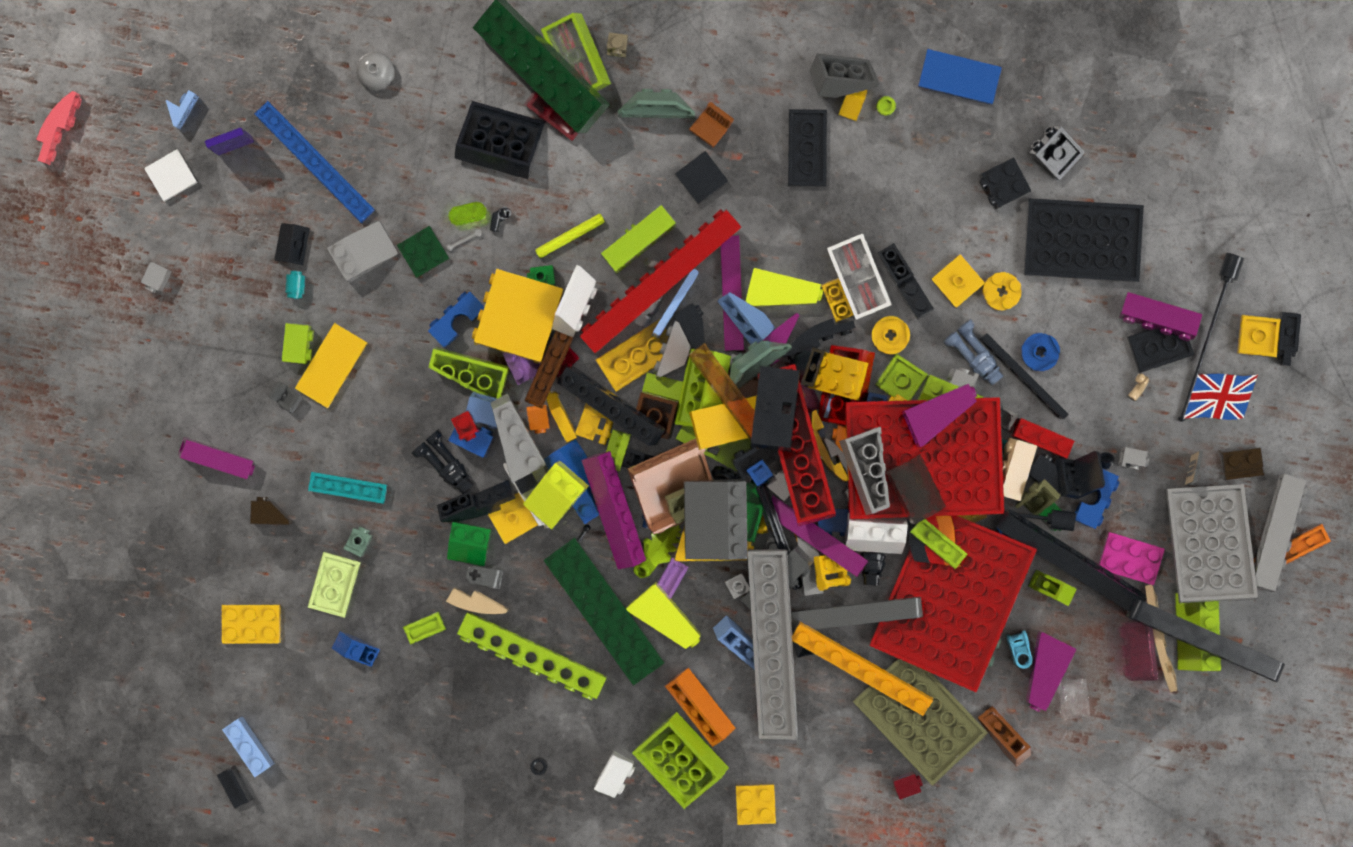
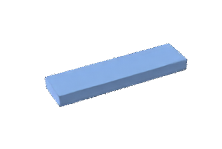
(675, 303)

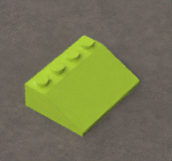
(680, 760)

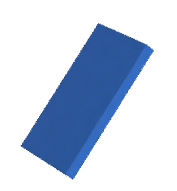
(959, 76)

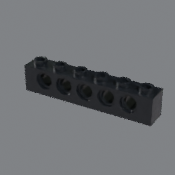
(611, 406)

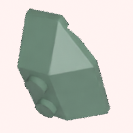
(656, 105)
(747, 366)

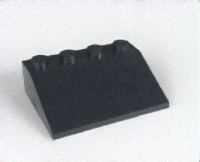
(499, 140)

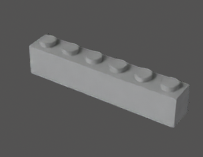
(1278, 530)

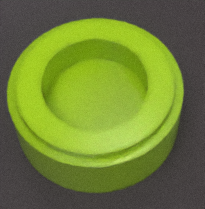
(885, 106)

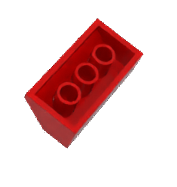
(837, 404)

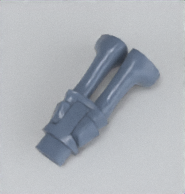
(983, 362)

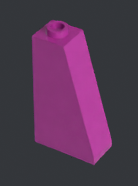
(937, 413)
(216, 458)
(1047, 670)

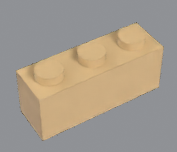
(1016, 467)

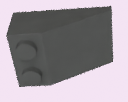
(841, 75)

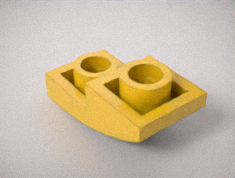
(837, 300)

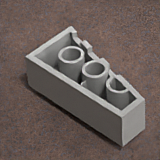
(867, 469)

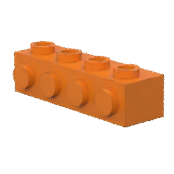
(701, 707)

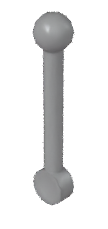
(478, 233)

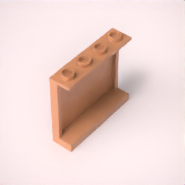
(664, 476)

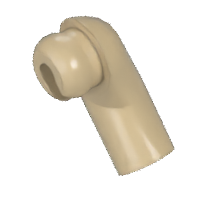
(1142, 382)

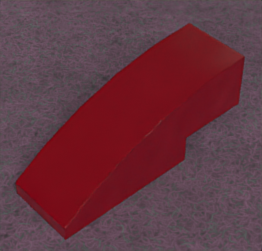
(543, 110)

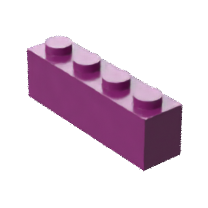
(1160, 316)

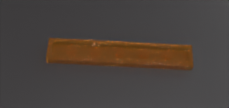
(724, 387)

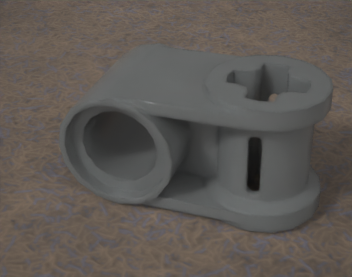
(489, 576)

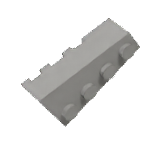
(517, 443)

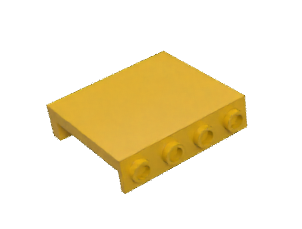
(517, 315)

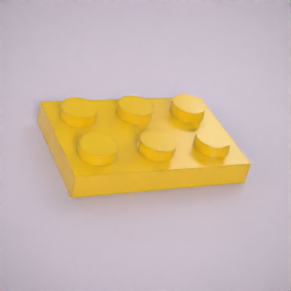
(841, 376)
(251, 624)

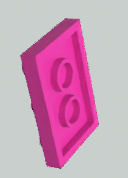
(1131, 558)

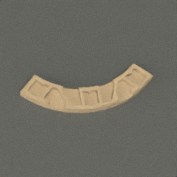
(1165, 661)

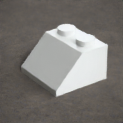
(613, 775)

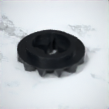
(722, 473)

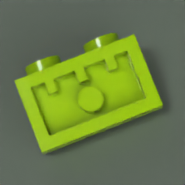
(617, 446)

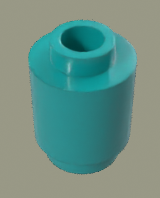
(295, 285)

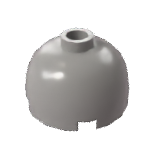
(375, 71)

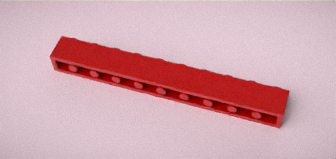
(660, 281)

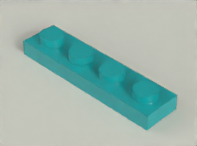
(347, 487)

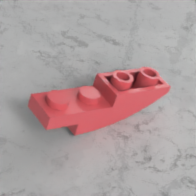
(59, 118)

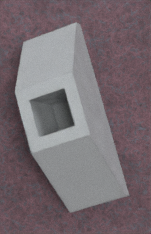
(673, 352)

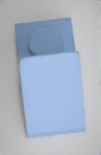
(180, 113)

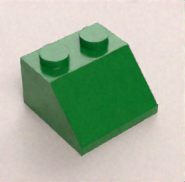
(469, 543)

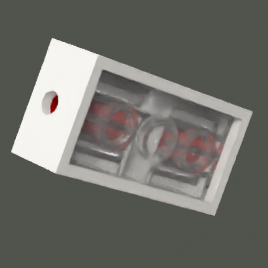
(859, 276)

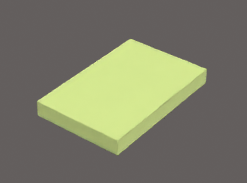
(334, 584)

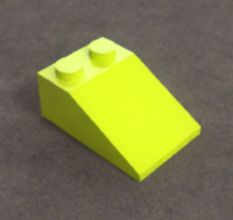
(555, 494)

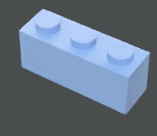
(248, 746)

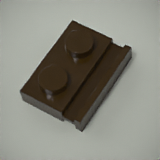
(1242, 463)

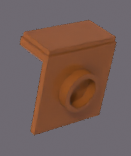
(711, 124)

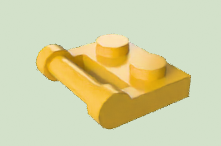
(825, 566)

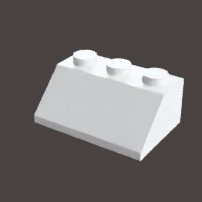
(575, 302)
(876, 534)

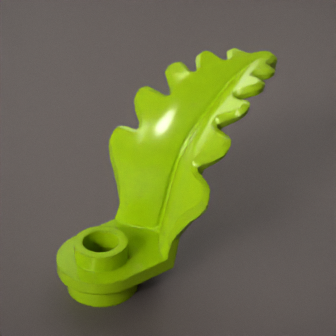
(657, 550)

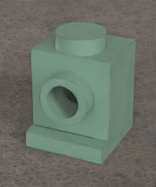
(358, 549)

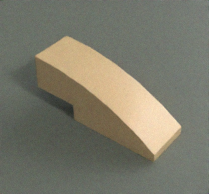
(476, 602)

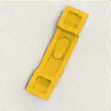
(837, 470)

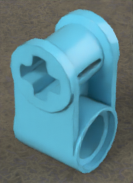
(1019, 647)

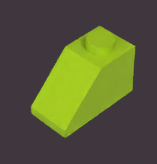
(1052, 587)

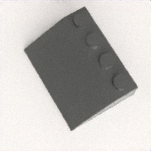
(715, 519)

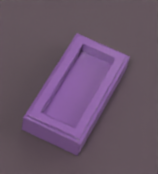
(672, 576)

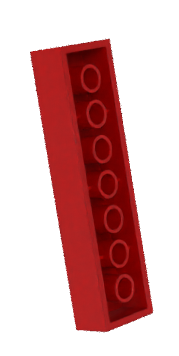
(804, 469)

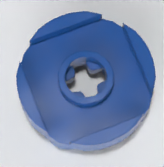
(1029, 350)

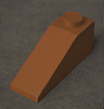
(1005, 736)

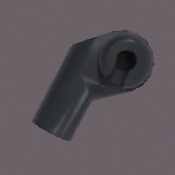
(499, 216)

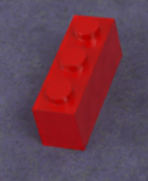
(1042, 438)

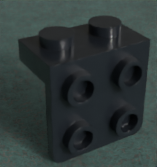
(1080, 476)

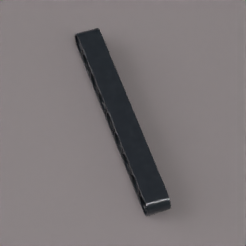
(1069, 559)
(1205, 640)

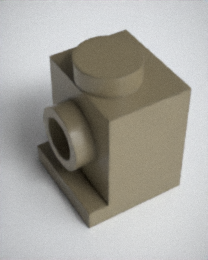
(617, 45)

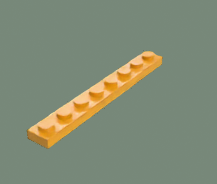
(861, 668)

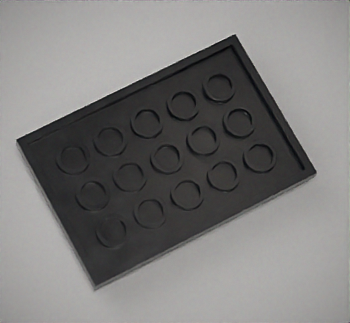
(1083, 240)

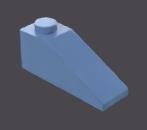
(747, 318)
(735, 639)

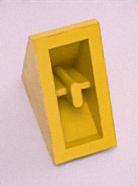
(852, 105)

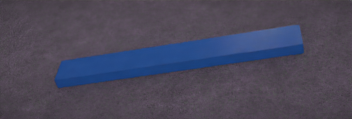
(314, 161)

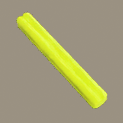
(569, 236)

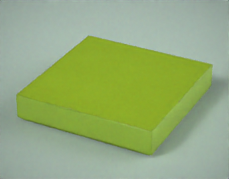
(901, 378)

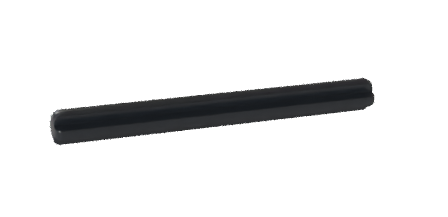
(774, 523)

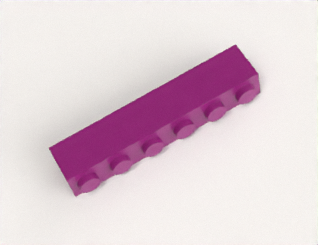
(613, 510)

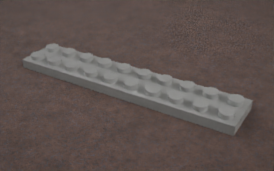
(772, 644)

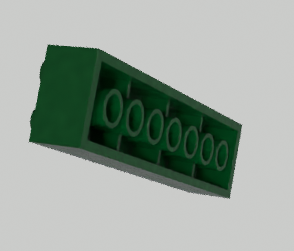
(541, 66)
(604, 611)

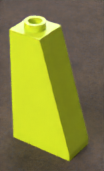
(781, 290)
(664, 615)

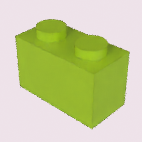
(297, 343)

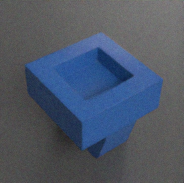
(760, 473)

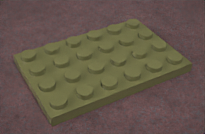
(928, 741)

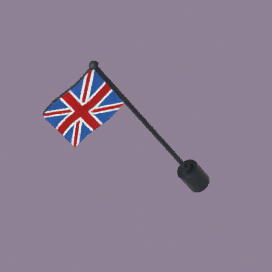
(1219, 394)

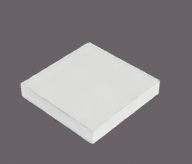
(170, 175)

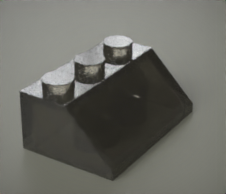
(915, 489)

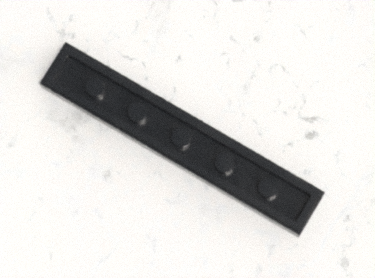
(1004, 357)

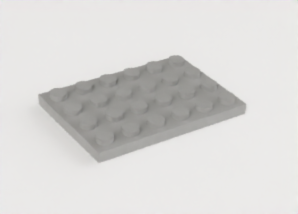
(1211, 543)

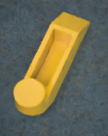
(561, 416)

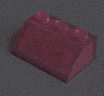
(1138, 651)

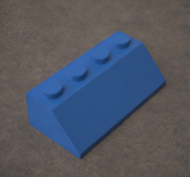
(572, 457)

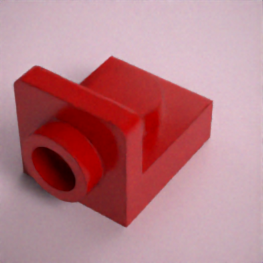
(465, 426)

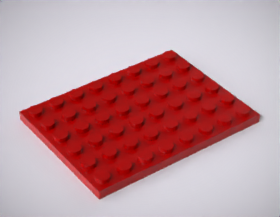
(960, 458)
(960, 606)

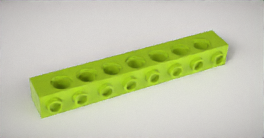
(472, 621)

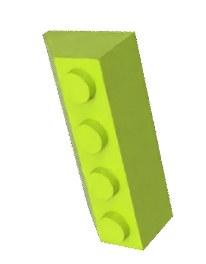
(696, 391)
(1206, 616)

